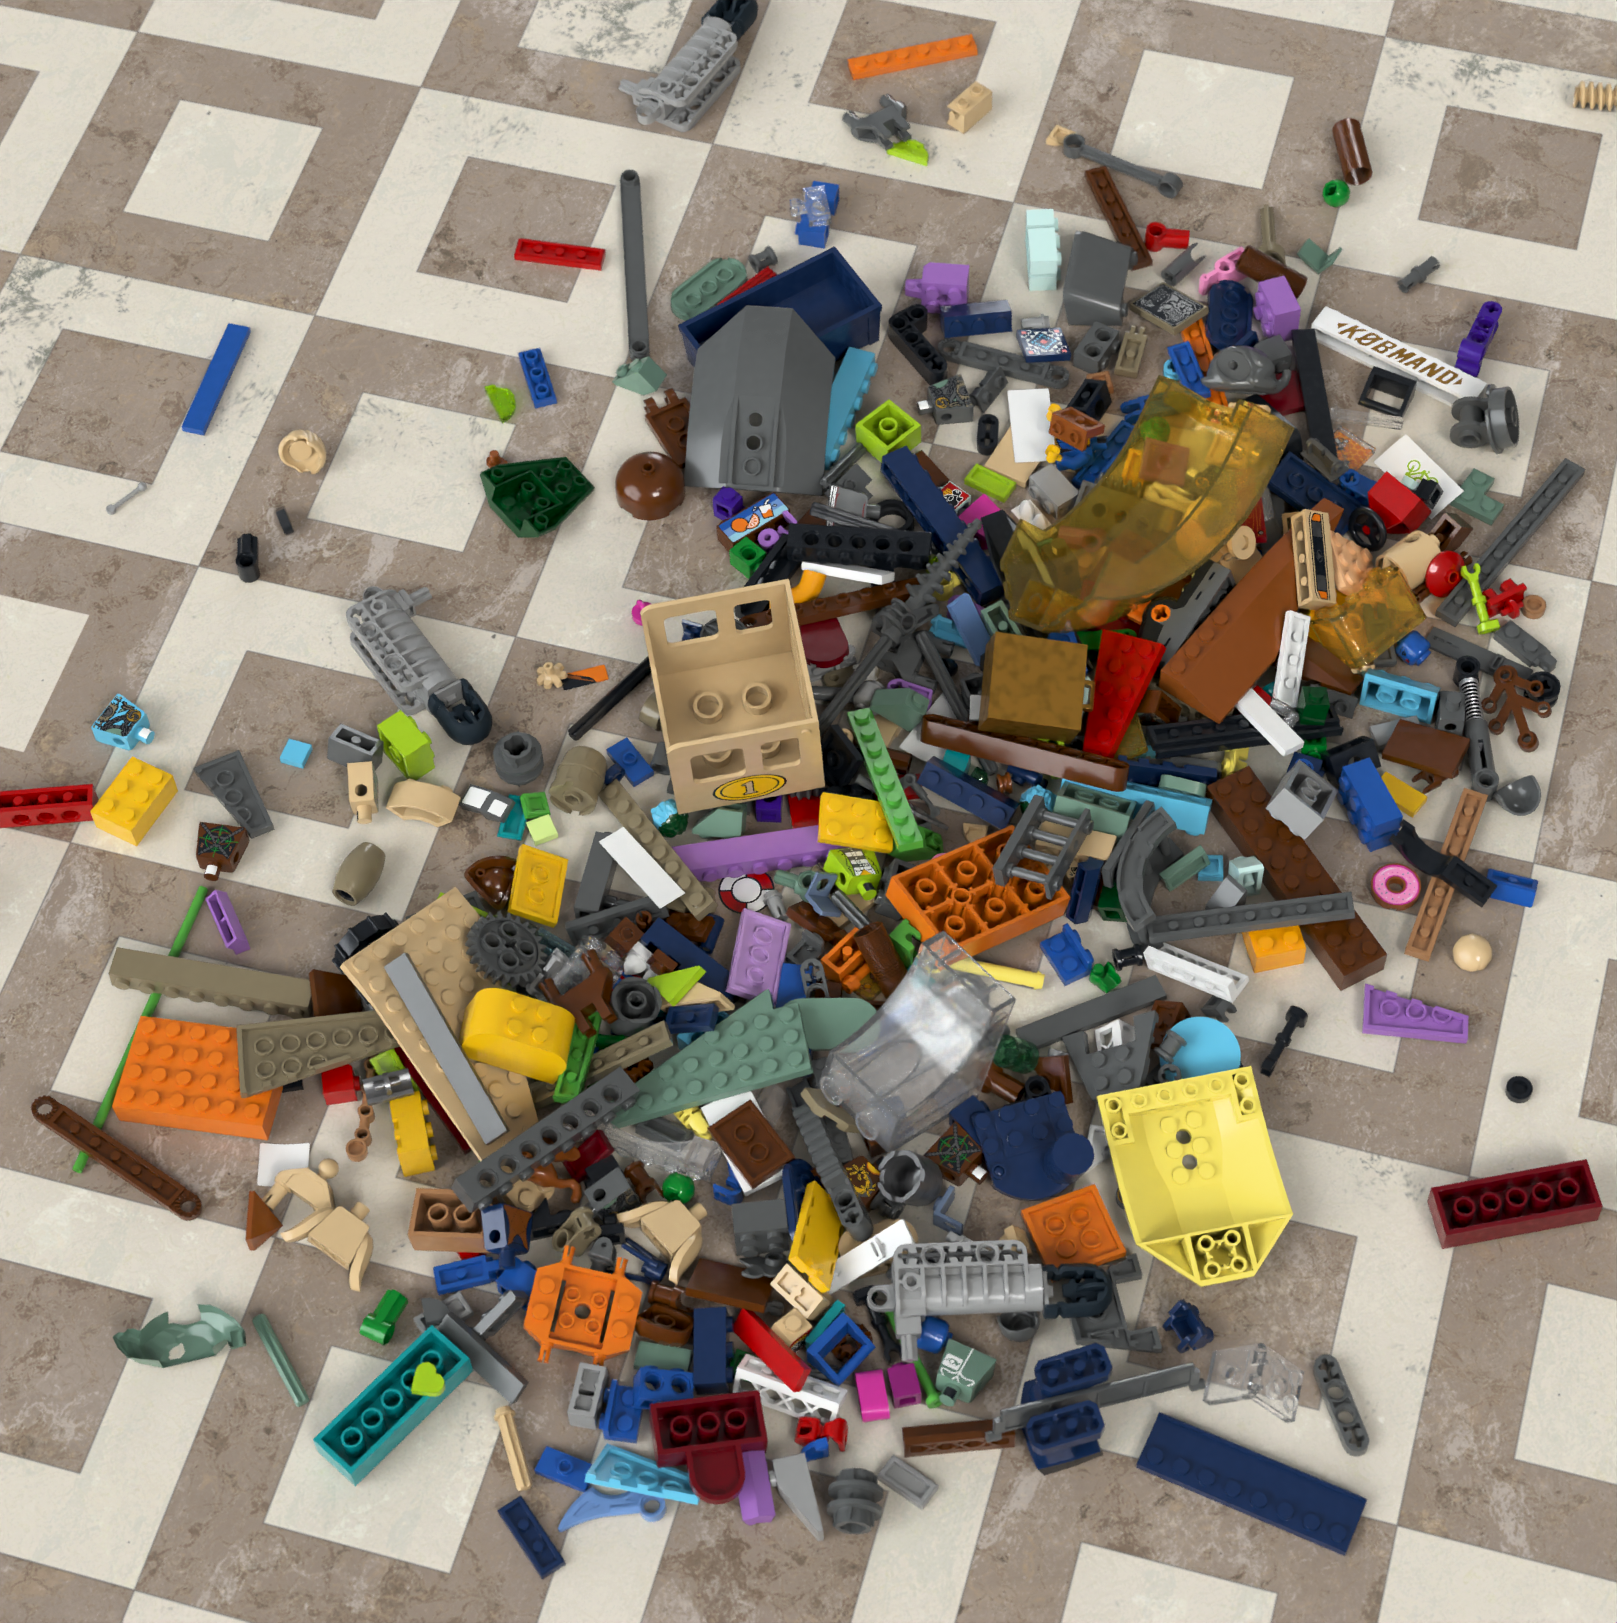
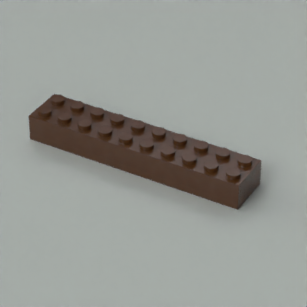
(1292, 872)

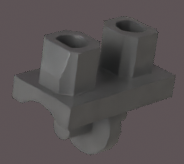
(388, 1087)

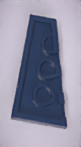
(1149, 774)

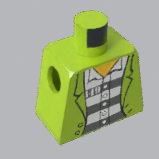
(856, 871)

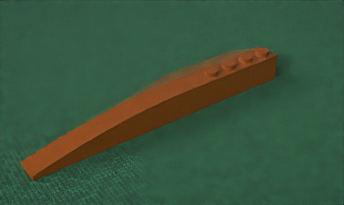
(1241, 633)

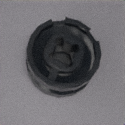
(1551, 688)

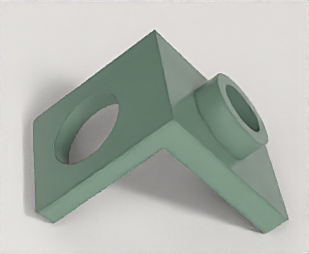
(1316, 257)

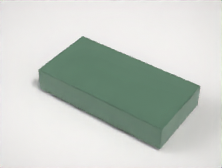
(1185, 868)
(662, 1356)

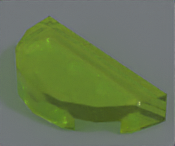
(502, 401)

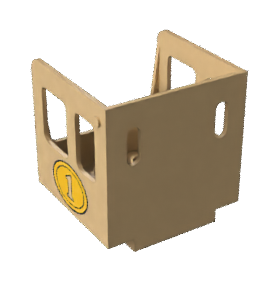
(735, 702)

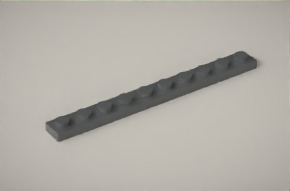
(1512, 539)

